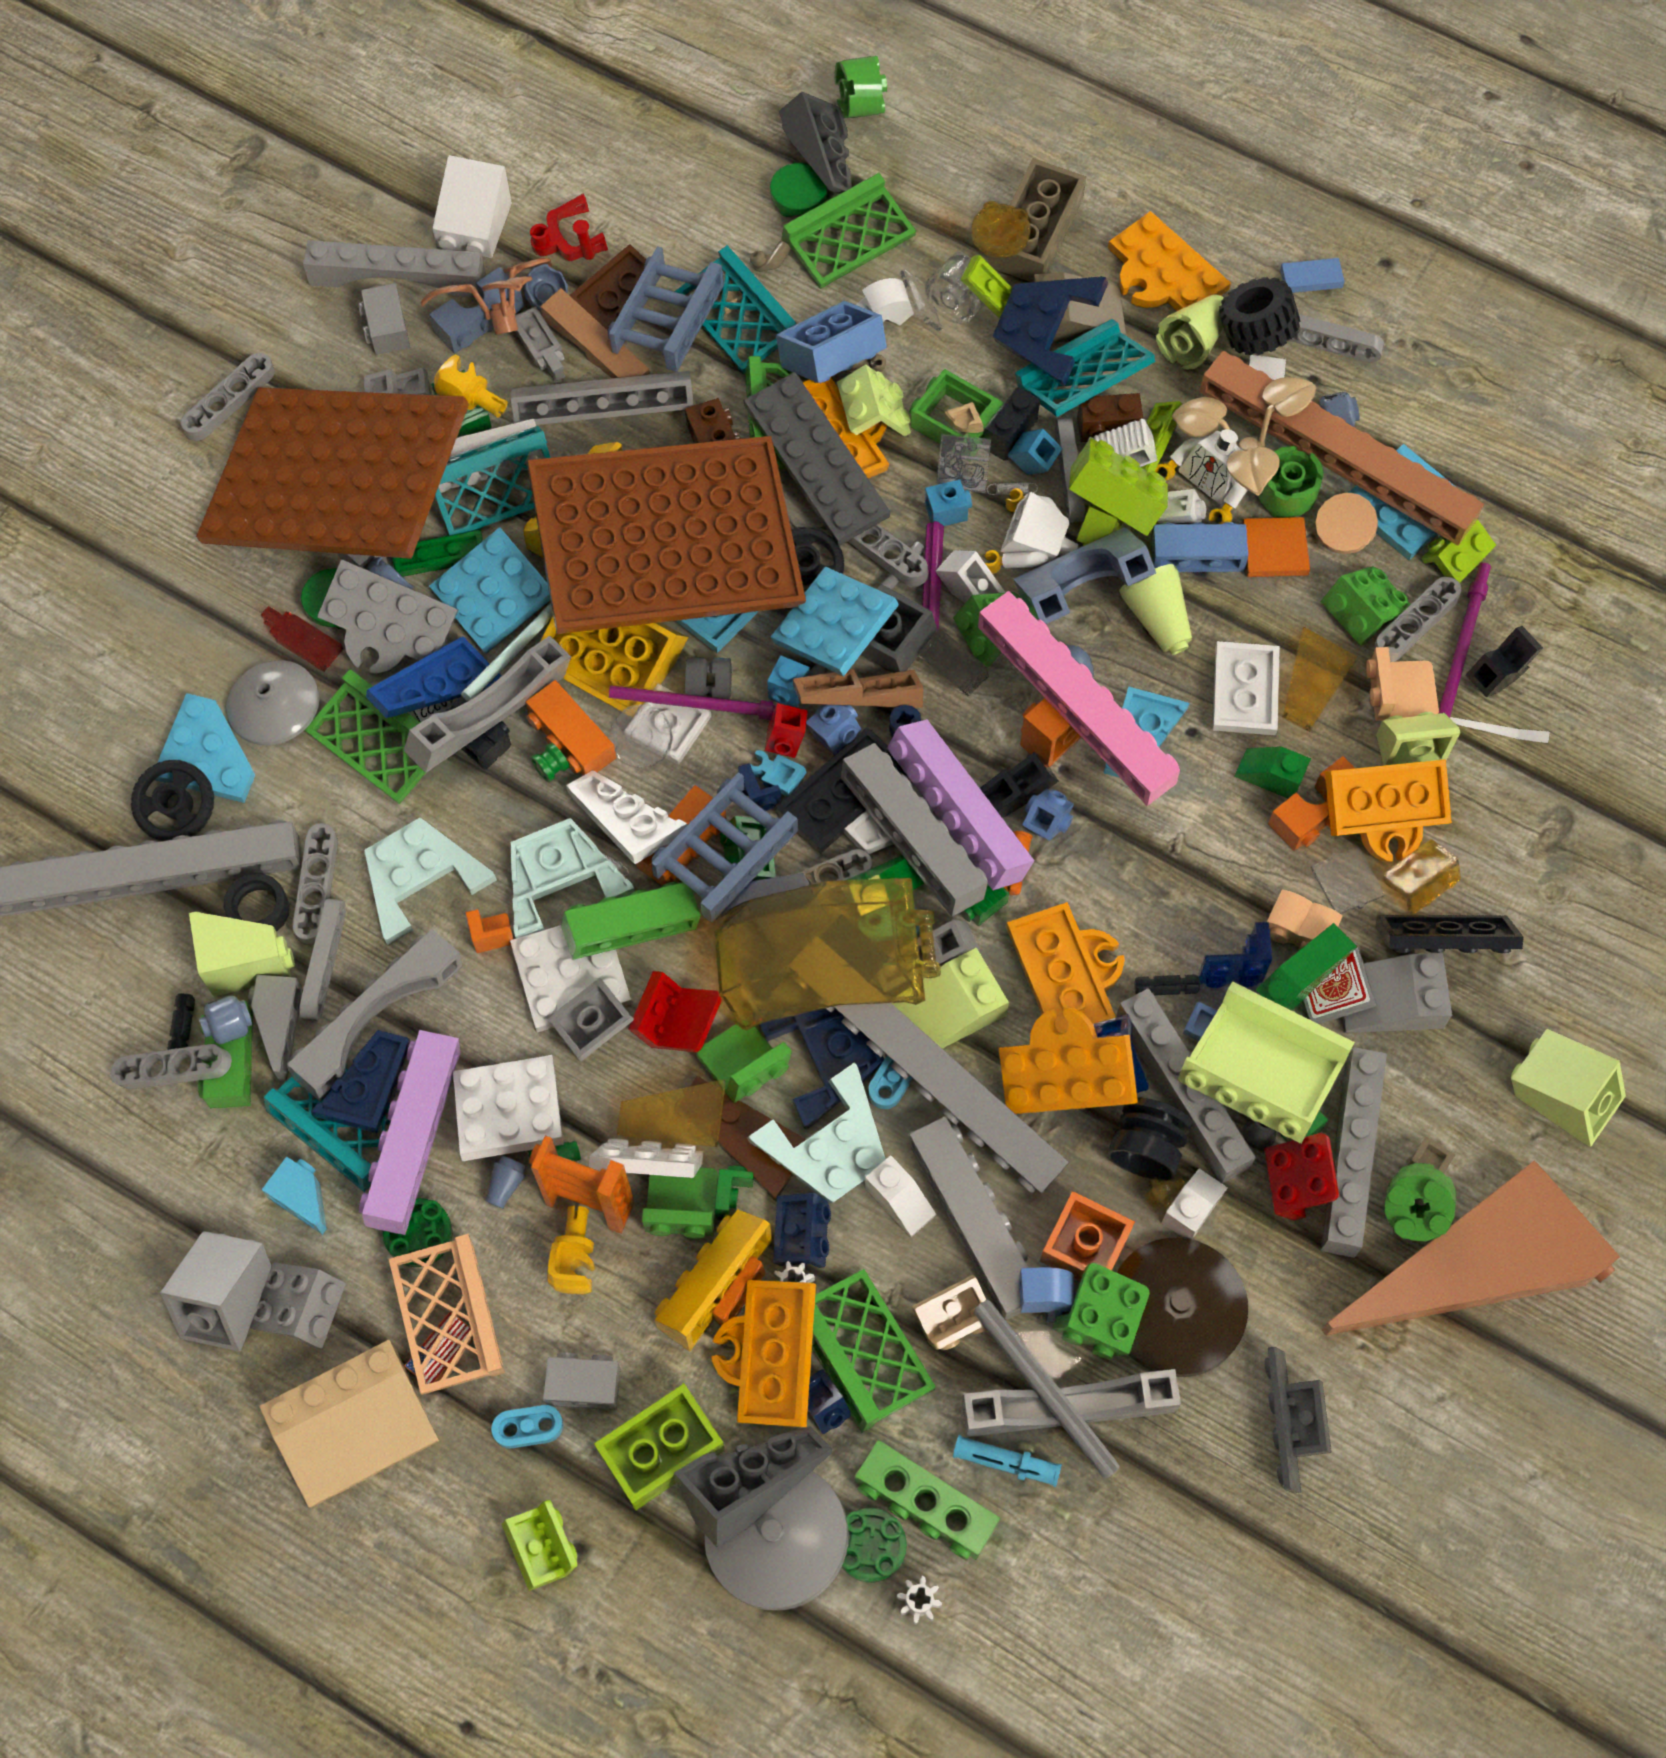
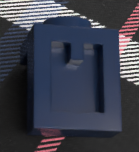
(826, 1403)

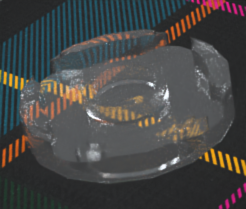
(641, 736)

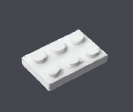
(1246, 688)

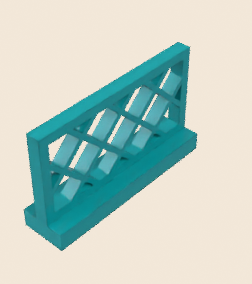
(760, 301)
(1094, 346)
(483, 457)
(319, 1137)

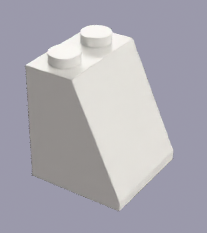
(471, 206)

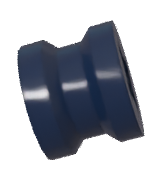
(902, 713)

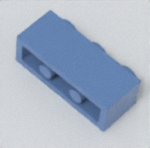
(1200, 546)

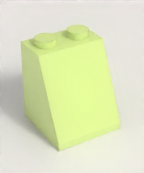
(236, 951)
(1570, 1085)

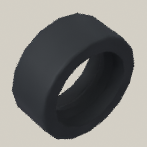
(253, 882)

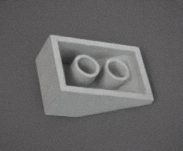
(1408, 995)

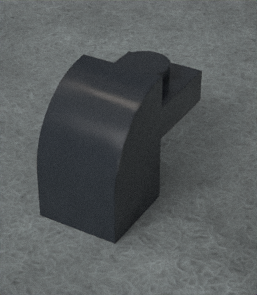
(1506, 663)

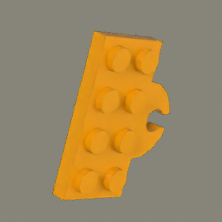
(1163, 266)
(861, 446)
(1388, 804)
(1065, 963)
(1067, 1068)
(771, 1352)

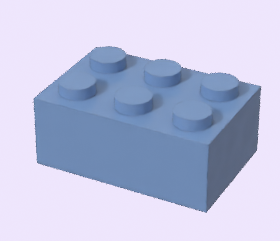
(831, 341)

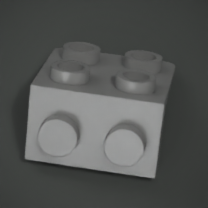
(298, 1303)

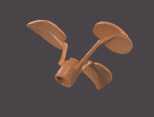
(502, 313)

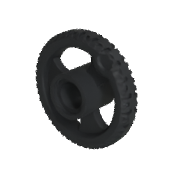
(805, 552)
(183, 775)

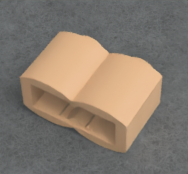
(1299, 920)

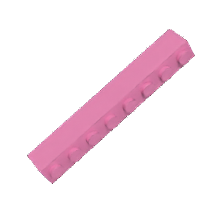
(1079, 698)

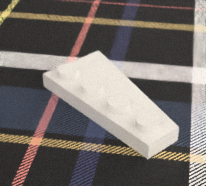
(624, 817)

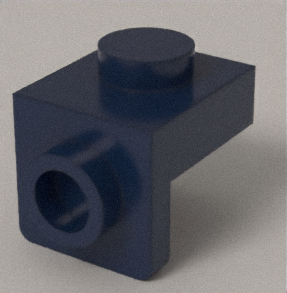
(765, 798)

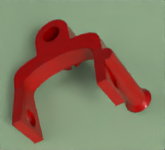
(549, 239)

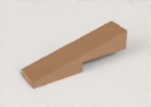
(588, 334)
(878, 690)

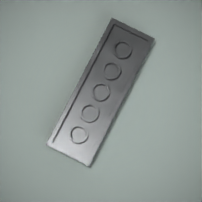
(817, 459)

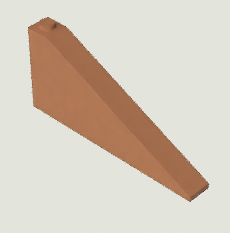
(1504, 1249)

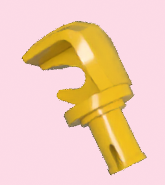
(451, 382)
(569, 1253)

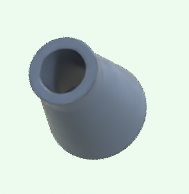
(504, 1181)

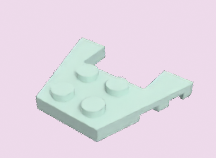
(412, 861)
(554, 861)
(837, 1154)

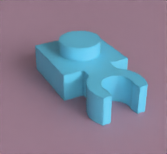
(779, 772)

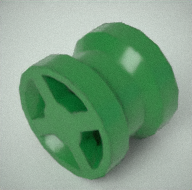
(550, 762)

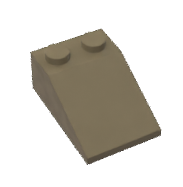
(1081, 317)

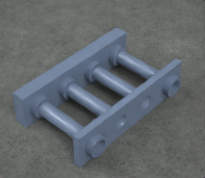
(685, 326)
(735, 875)

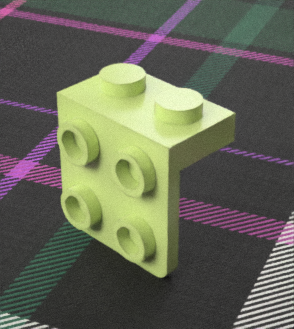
(872, 399)

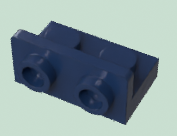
(801, 1230)

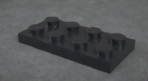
(824, 800)
(1449, 932)

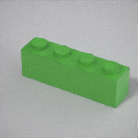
(630, 919)

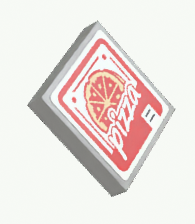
(1341, 992)

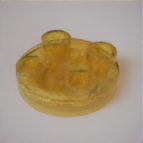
(1000, 230)

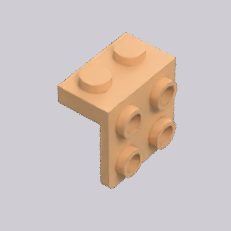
(1400, 686)

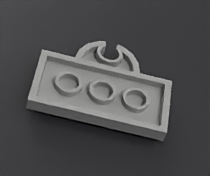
(384, 617)

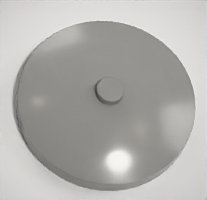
(787, 1551)

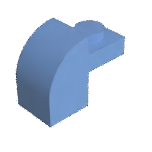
(1046, 1291)

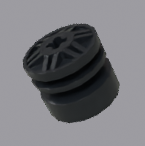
(1150, 1139)

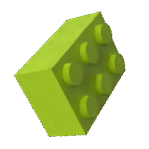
(1119, 486)
(657, 1444)

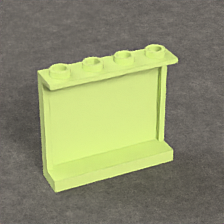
(1266, 1062)

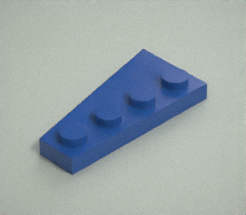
(430, 680)

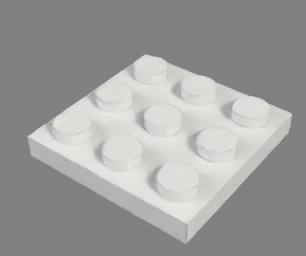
(555, 979)
(507, 1107)
(649, 1158)

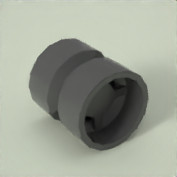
(697, 677)

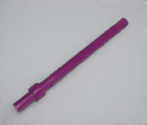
(1476, 594)
(763, 710)

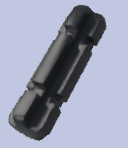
(1168, 984)
(181, 1021)

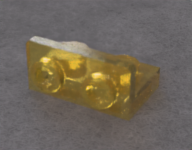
(1424, 875)

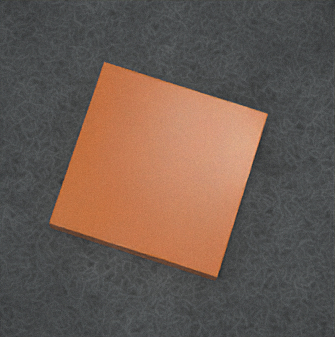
(1277, 547)

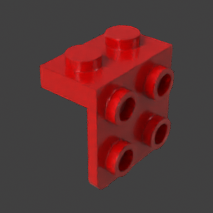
(674, 1015)
(1301, 1175)

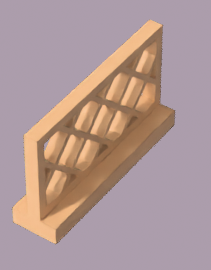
(476, 1307)

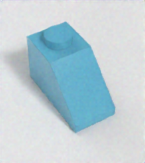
(298, 1192)

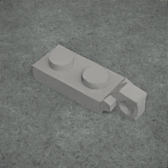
(540, 342)

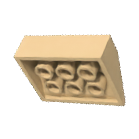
(349, 1423)

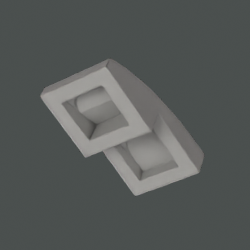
(406, 383)

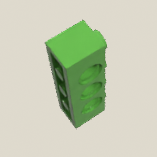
(885, 1461)

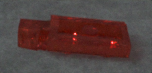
(302, 638)

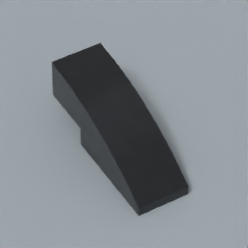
(1015, 787)

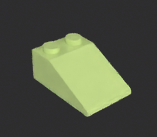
(958, 1000)

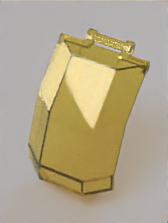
(823, 950)

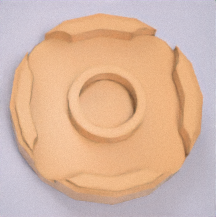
(1346, 523)

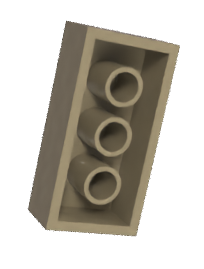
(1051, 200)

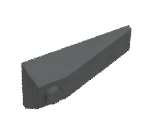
(819, 135)
(740, 1486)

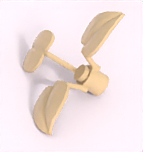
(1254, 463)

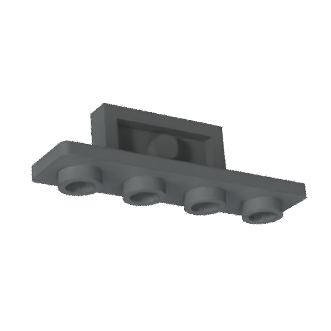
(1299, 1419)

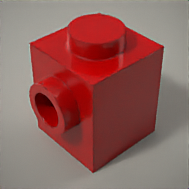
(786, 730)

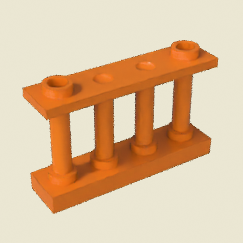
(601, 1190)

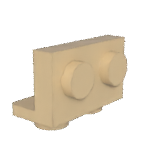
(951, 1314)

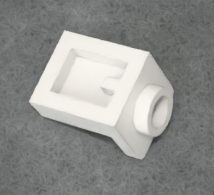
(1183, 507)

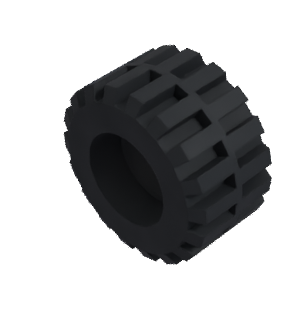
(1259, 316)

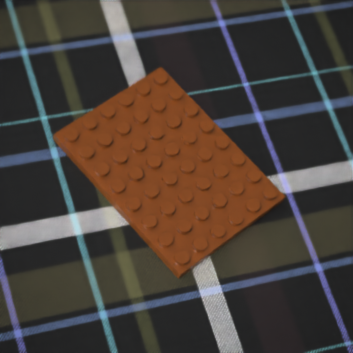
(334, 471)
(664, 534)

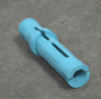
(1007, 1461)

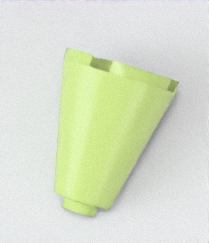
(1191, 332)
(1161, 608)

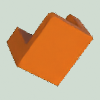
(490, 931)

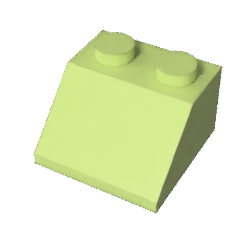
(1416, 738)

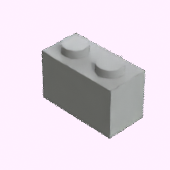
(385, 319)
(582, 1382)

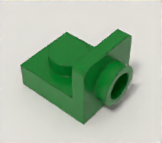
(727, 1195)

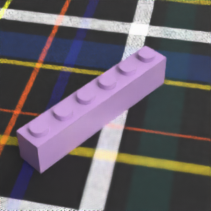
(960, 804)
(410, 1133)

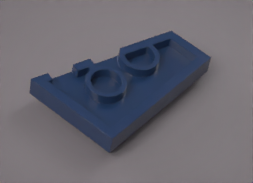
(367, 1086)

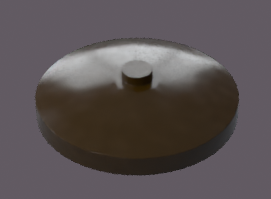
(1192, 1307)

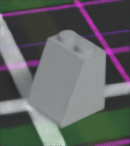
(217, 1290)

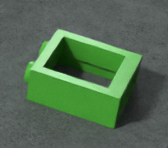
(959, 390)

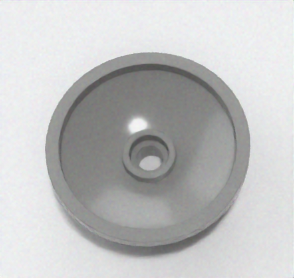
(281, 711)

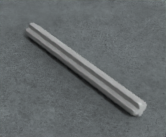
(1046, 1389)

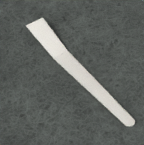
(1531, 735)

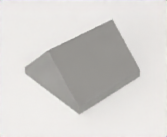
(590, 1019)

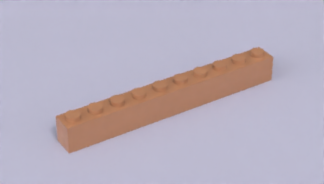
(1347, 451)

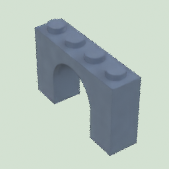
(1113, 555)

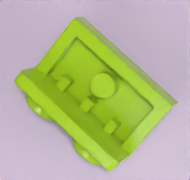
(1460, 560)
(540, 1545)

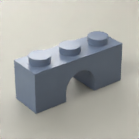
(462, 325)

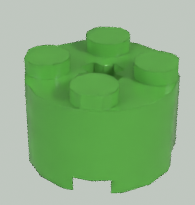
(860, 87)
(1294, 485)
(1415, 1220)

